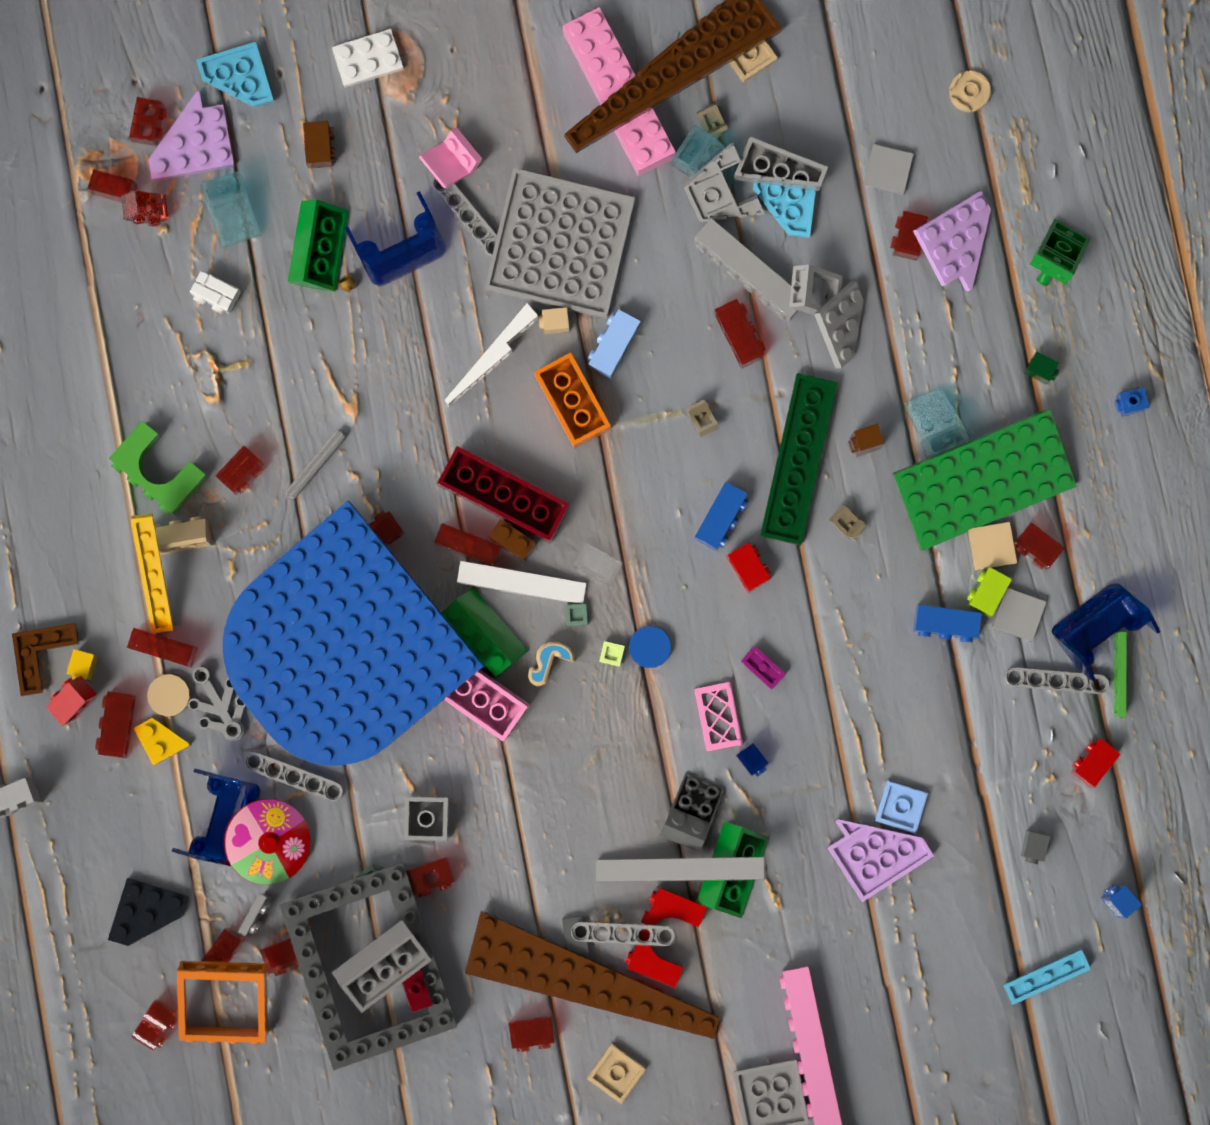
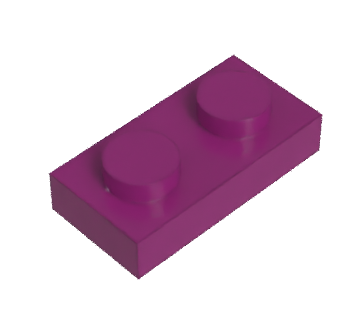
(763, 667)

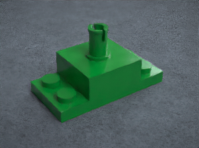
(1059, 253)

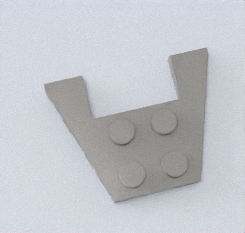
(711, 194)

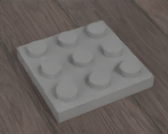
(771, 1094)

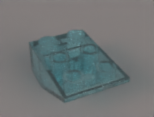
(697, 151)
(230, 209)
(936, 422)

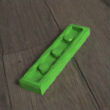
(1120, 644)

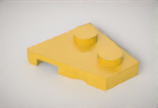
(159, 741)

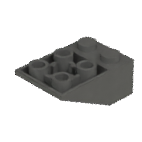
(692, 812)

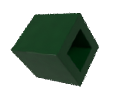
(1042, 368)

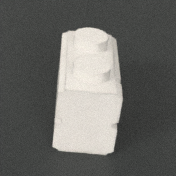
(215, 292)

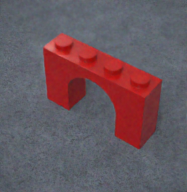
(664, 906)

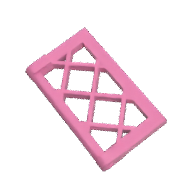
(706, 729)

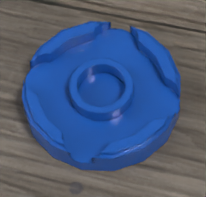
(649, 647)

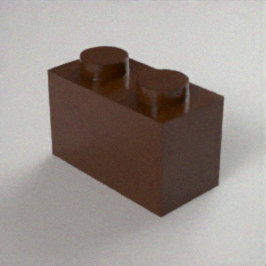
(318, 144)
(866, 440)
(512, 540)

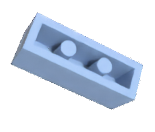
(613, 343)

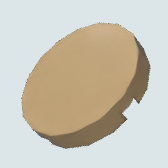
(969, 91)
(168, 695)

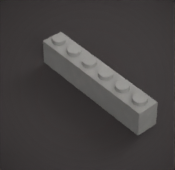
(746, 267)

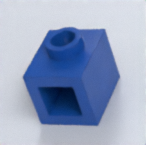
(1132, 402)

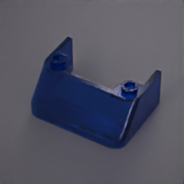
(404, 256)
(1099, 620)
(231, 796)

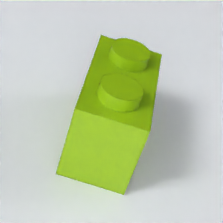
(988, 592)

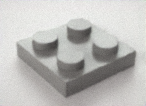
(260, 906)

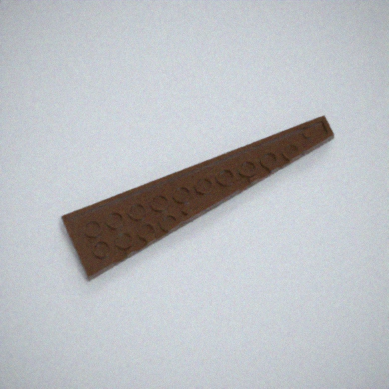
(712, 43)
(534, 964)

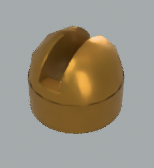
(347, 282)

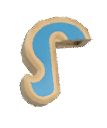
(545, 657)

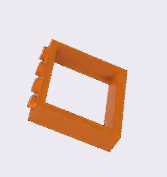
(223, 971)

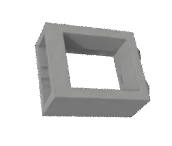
(803, 276)

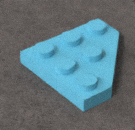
(238, 74)
(789, 207)

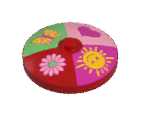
(267, 841)

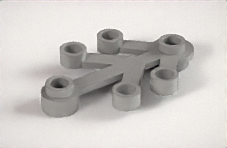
(219, 707)

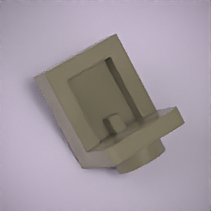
(712, 120)
(702, 418)
(847, 523)

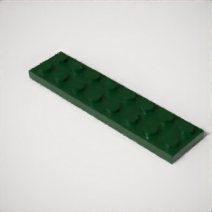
(798, 459)

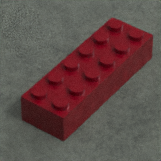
(503, 494)

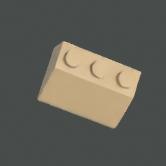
(183, 536)

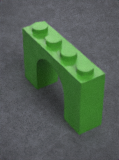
(130, 458)

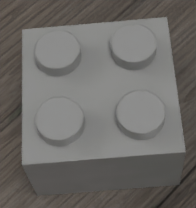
(426, 818)

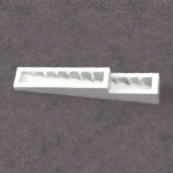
(495, 353)
(521, 582)

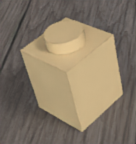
(554, 321)

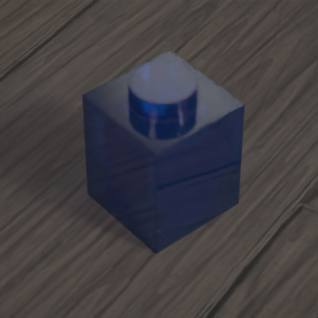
(752, 760)

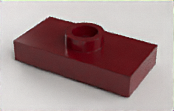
(416, 992)

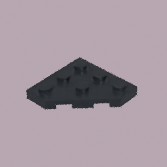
(144, 911)

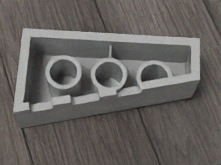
(778, 167)
(18, 796)

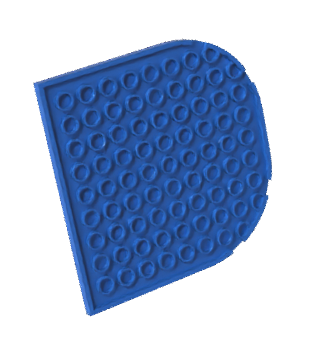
(341, 646)

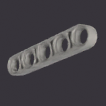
(458, 211)
(1046, 684)
(285, 769)
(634, 930)

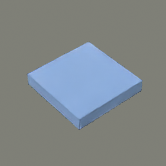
(901, 807)

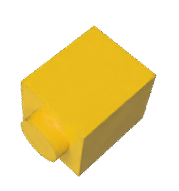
(81, 664)

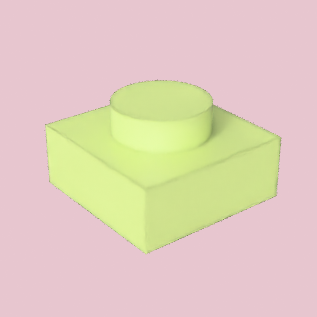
(611, 654)

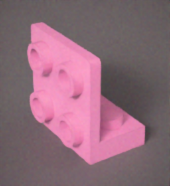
(451, 159)

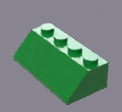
(318, 245)
(484, 632)
(732, 895)

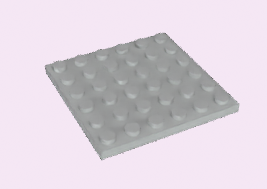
(559, 243)

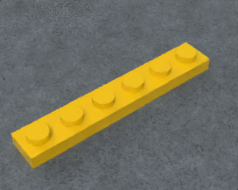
(152, 573)

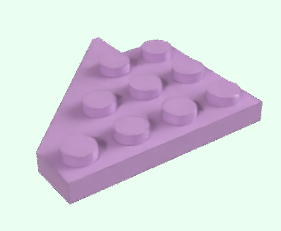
(194, 143)
(956, 240)
(875, 856)

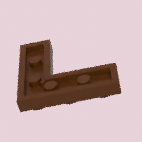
(26, 655)

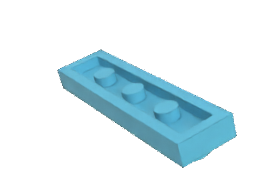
(1046, 977)

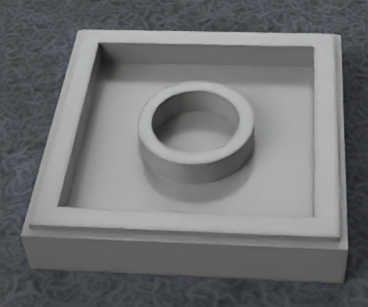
(888, 169)
(1019, 614)

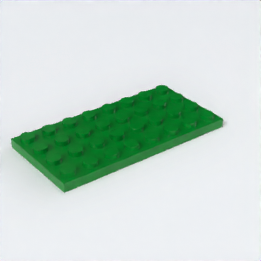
(984, 479)

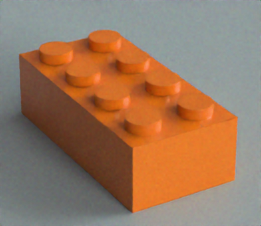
(572, 400)

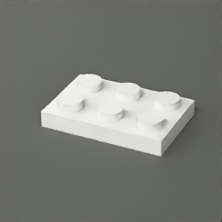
(367, 58)

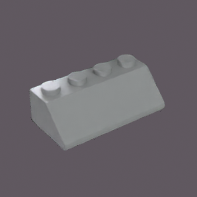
(377, 966)

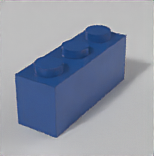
(721, 516)
(947, 623)

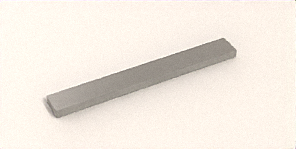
(680, 869)

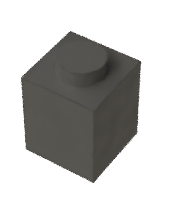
(1035, 847)

